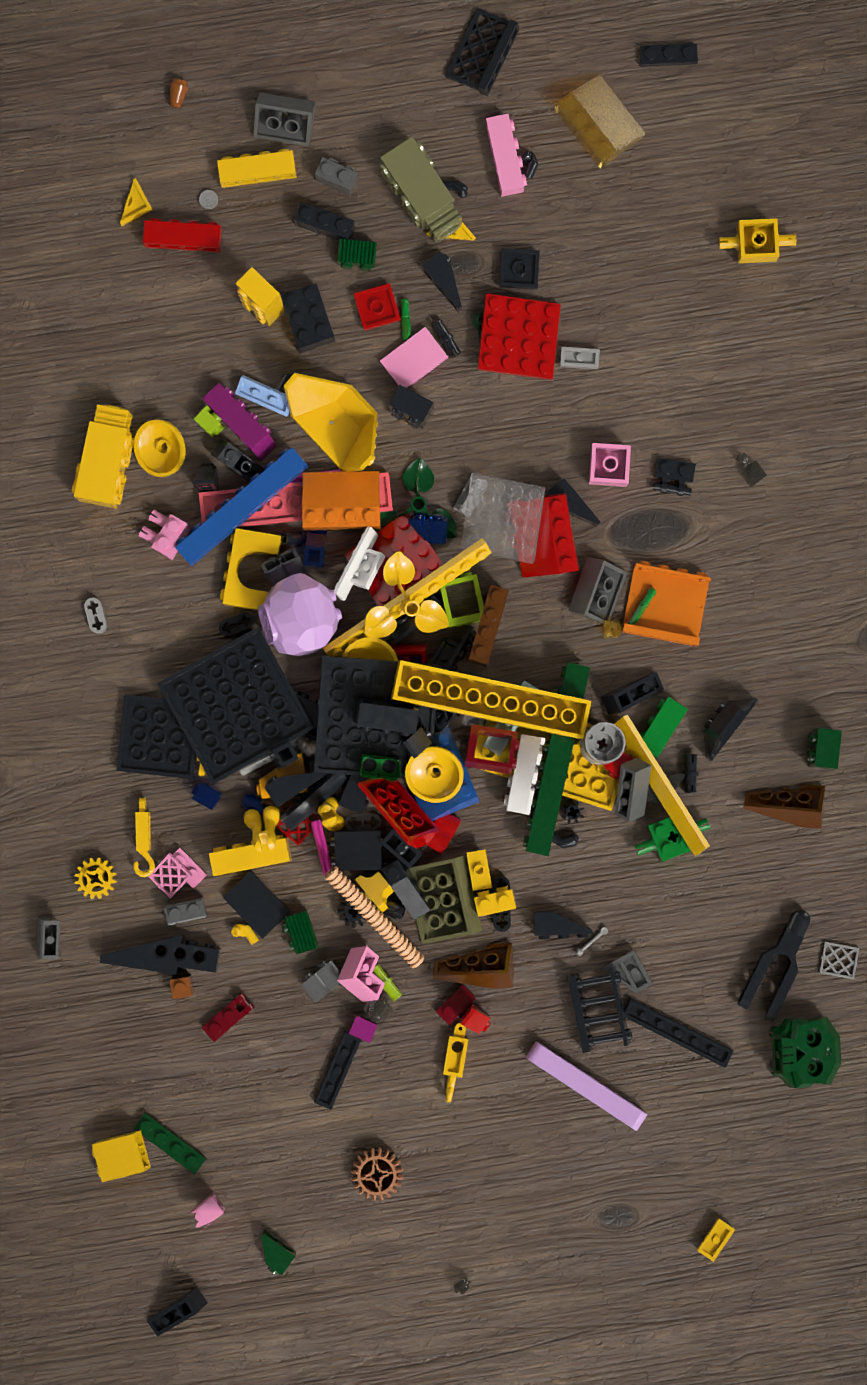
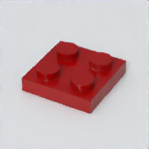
(377, 307)

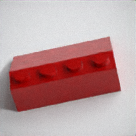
(555, 541)
(400, 811)

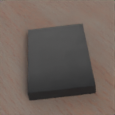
(256, 904)

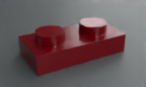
(455, 1004)

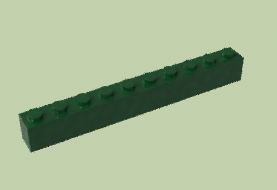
(554, 770)

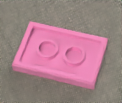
(414, 359)

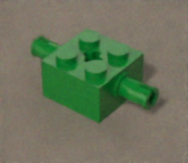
(659, 842)

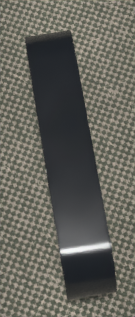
(497, 918)

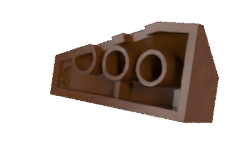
(795, 806)
(483, 968)

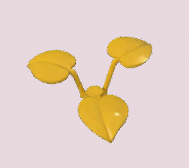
(428, 616)

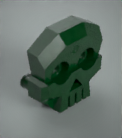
(794, 1052)

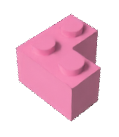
(358, 974)

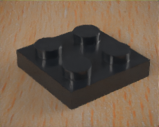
(519, 269)

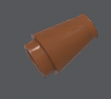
(178, 90)

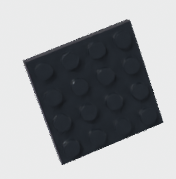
(153, 740)

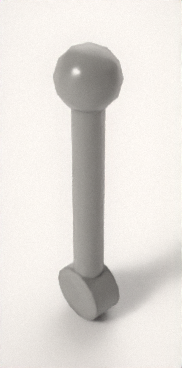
(603, 931)

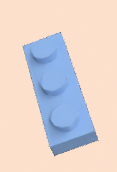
(263, 395)

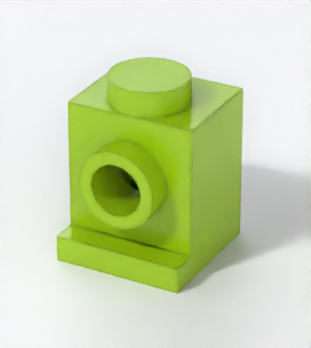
(209, 422)

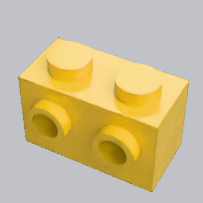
(495, 902)

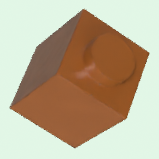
(181, 987)

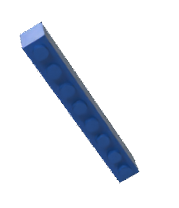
(241, 507)

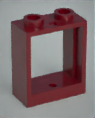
(488, 764)

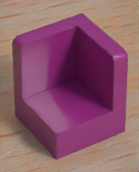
(363, 1029)

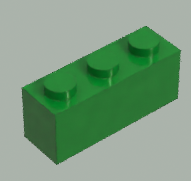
(662, 725)

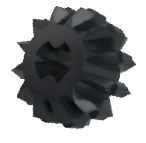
(349, 916)

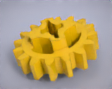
(106, 884)

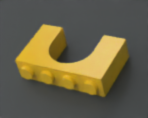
(245, 544)

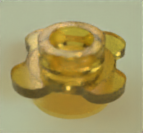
(616, 629)

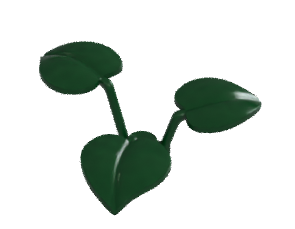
(418, 478)

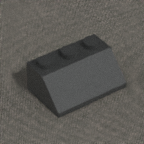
(284, 119)
(597, 590)

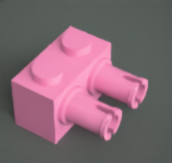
(171, 532)

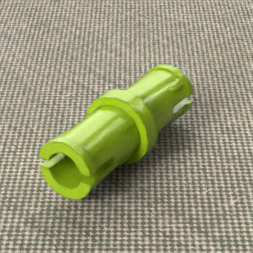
(389, 987)

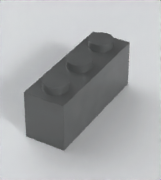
(632, 789)

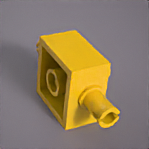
(767, 233)

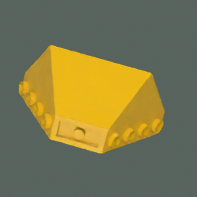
(317, 402)

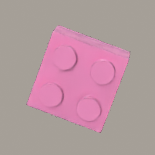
(609, 464)

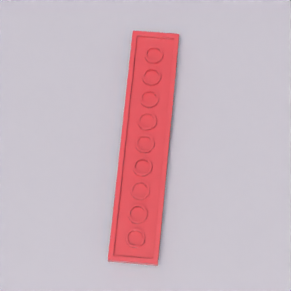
(284, 506)

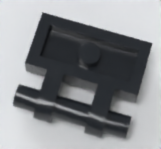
(676, 471)

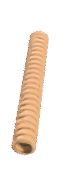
(375, 918)

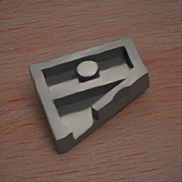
(631, 970)

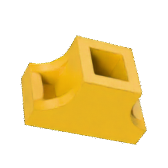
(479, 870)
(376, 890)

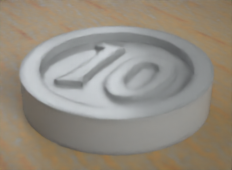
(208, 199)

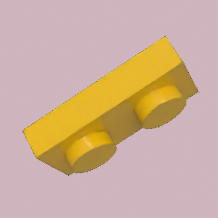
(715, 1239)

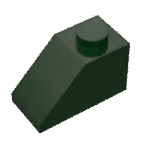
(276, 1254)

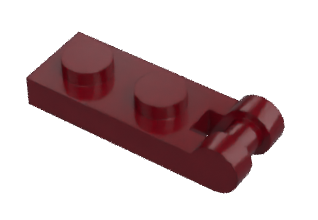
(227, 1017)

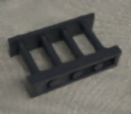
(584, 1022)

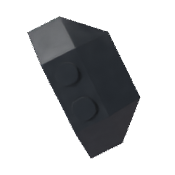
(724, 724)

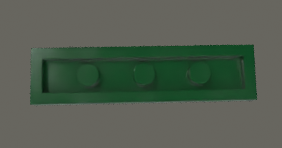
(170, 1143)

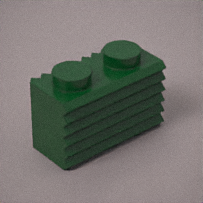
(356, 254)
(301, 932)

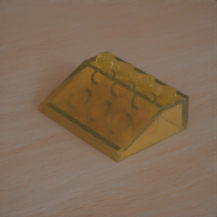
(599, 120)

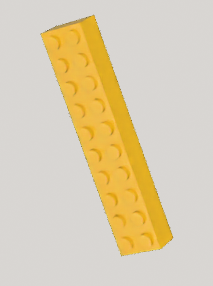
(490, 700)

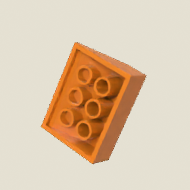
(341, 500)

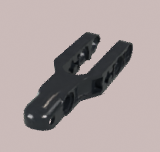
(787, 944)

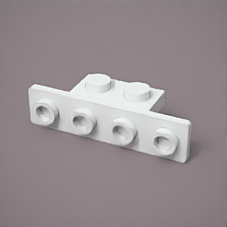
(362, 565)

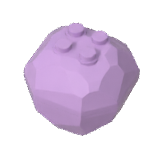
(299, 615)

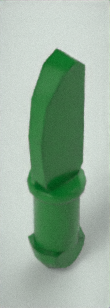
(406, 328)
(643, 604)

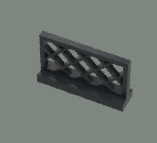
(498, 53)

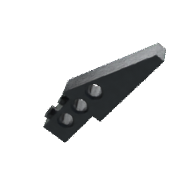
(147, 957)

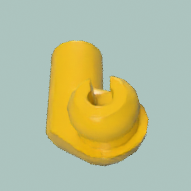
(244, 931)

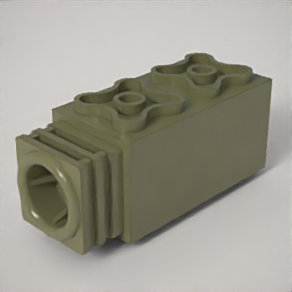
(422, 192)

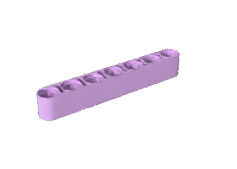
(586, 1085)

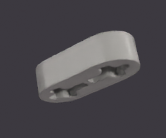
(91, 617)

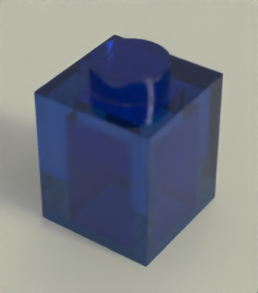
(206, 795)

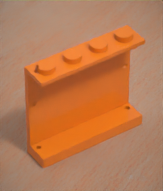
(675, 609)

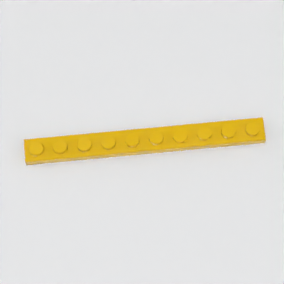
(418, 592)

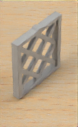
(824, 957)

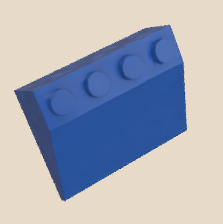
(466, 795)

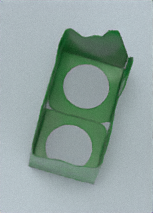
(380, 760)

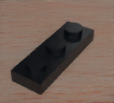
(668, 55)

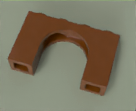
(488, 626)

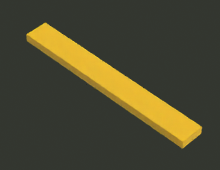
(663, 788)

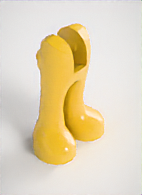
(329, 816)
(253, 821)

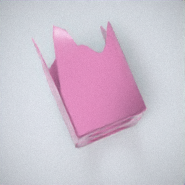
(208, 1210)

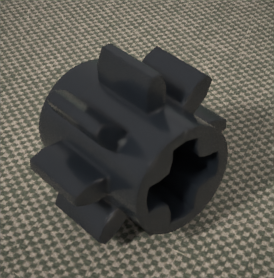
(568, 810)

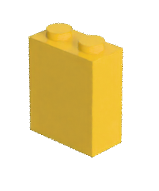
(121, 1156)

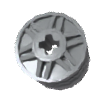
(612, 739)

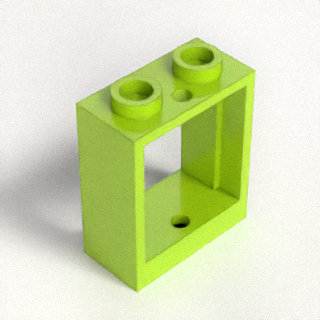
(469, 619)

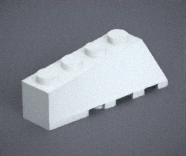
(524, 775)

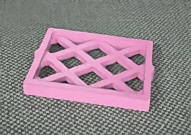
(179, 866)

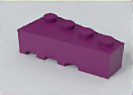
(240, 421)

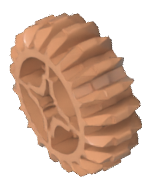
(385, 1173)

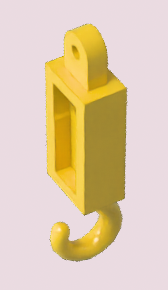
(143, 838)
(455, 1061)

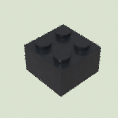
(410, 407)

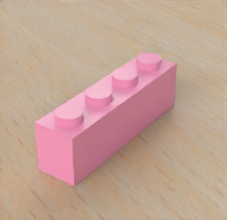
(505, 155)

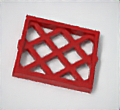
(288, 834)

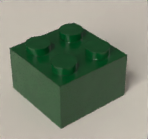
(824, 748)

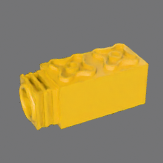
(104, 458)

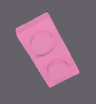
(197, 873)

